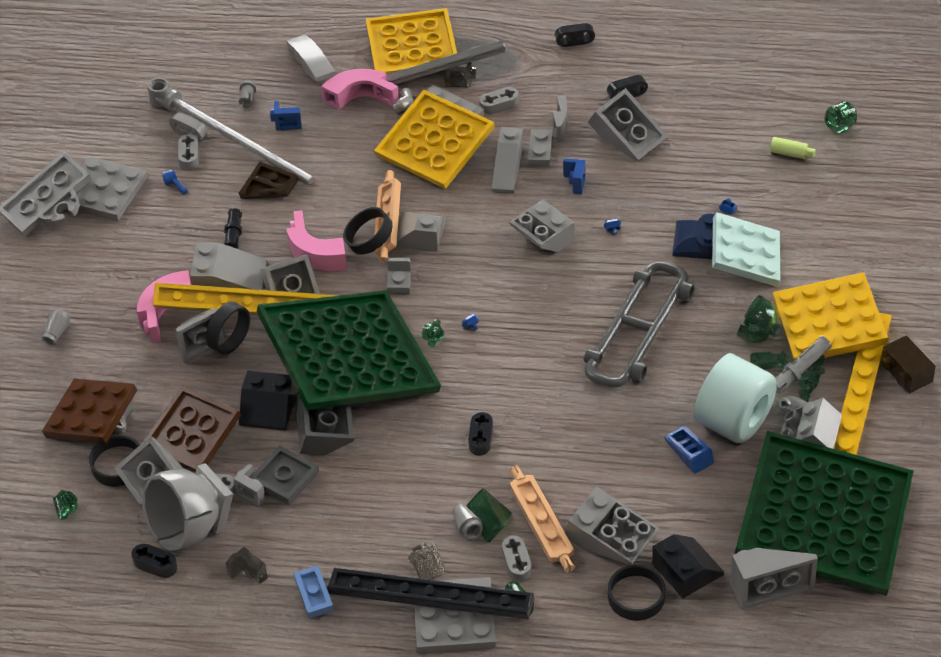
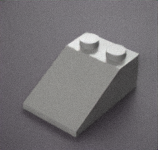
(627, 126)
(226, 267)
(770, 575)

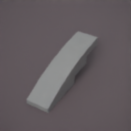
(311, 57)

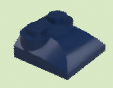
(694, 238)

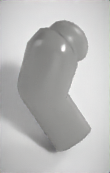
(404, 102)
(790, 402)
(122, 425)

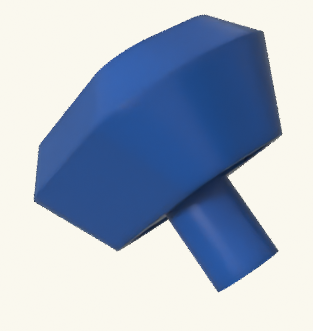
(728, 206)
(612, 225)
(470, 321)

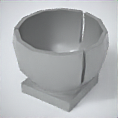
(185, 506)

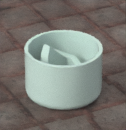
(735, 398)

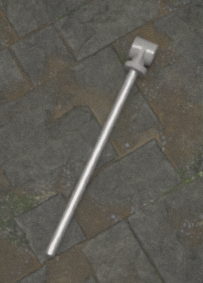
(162, 96)

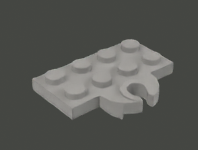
(47, 196)

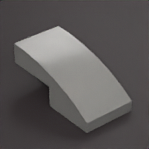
(560, 118)

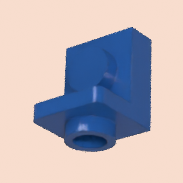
(286, 117)
(576, 171)

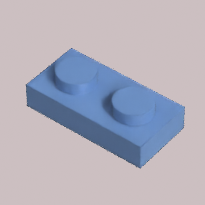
(313, 592)

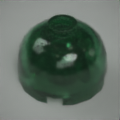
(759, 321)

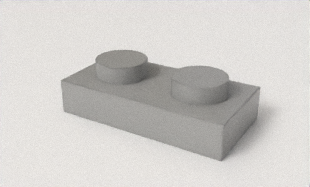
(540, 147)

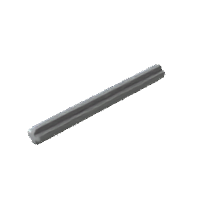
(447, 62)

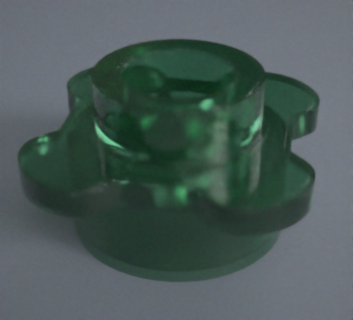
(432, 332)

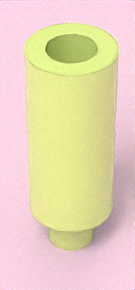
(791, 148)

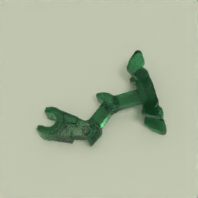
(810, 378)

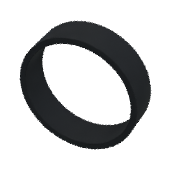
(377, 240)
(218, 320)
(99, 448)
(636, 614)

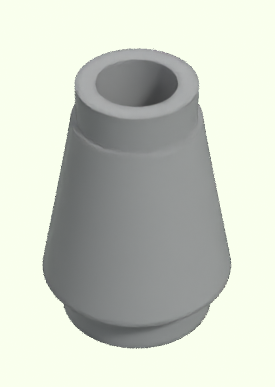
(55, 325)
(467, 522)

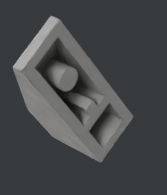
(507, 159)

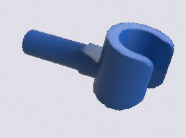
(170, 177)

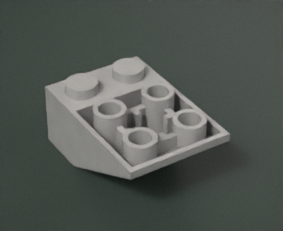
(610, 528)

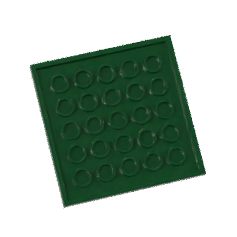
(347, 349)
(828, 506)

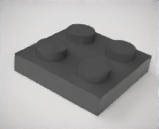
(285, 474)

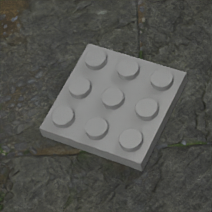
(110, 189)
(454, 629)

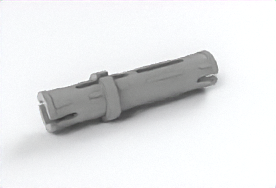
(793, 371)

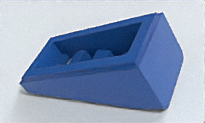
(690, 450)

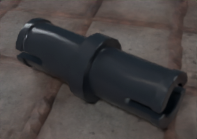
(233, 228)

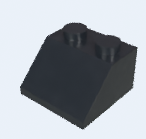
(266, 400)
(684, 564)

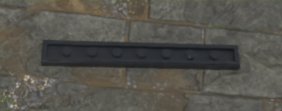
(431, 593)

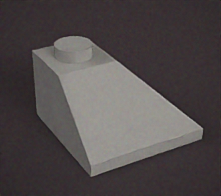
(420, 231)
(192, 335)
(144, 462)

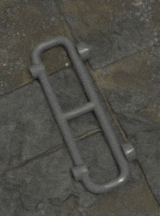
(636, 369)

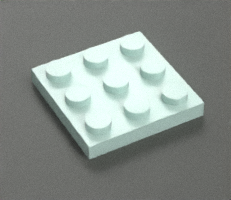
(746, 249)

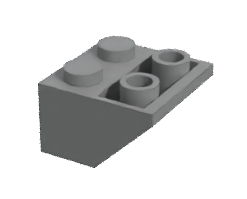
(545, 226)
(813, 422)

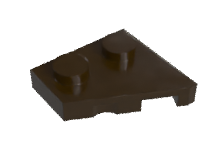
(268, 182)

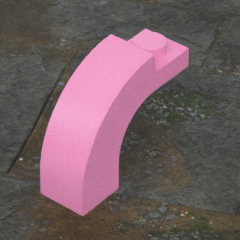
(358, 83)
(323, 254)
(149, 315)

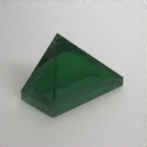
(491, 512)

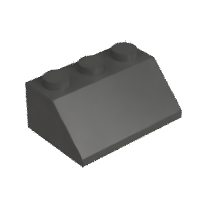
(323, 429)

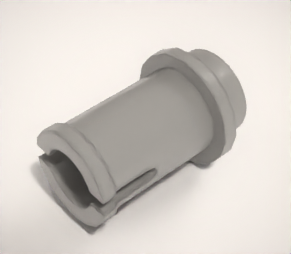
(247, 90)

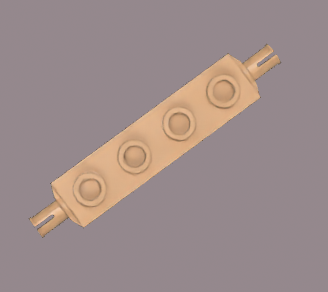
(388, 200)
(541, 519)

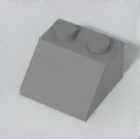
(291, 276)

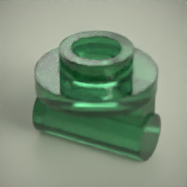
(65, 503)

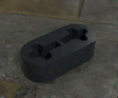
(574, 34)
(634, 84)
(484, 434)
(153, 562)

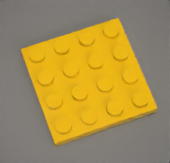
(409, 39)
(434, 139)
(832, 308)

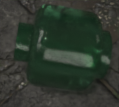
(840, 116)

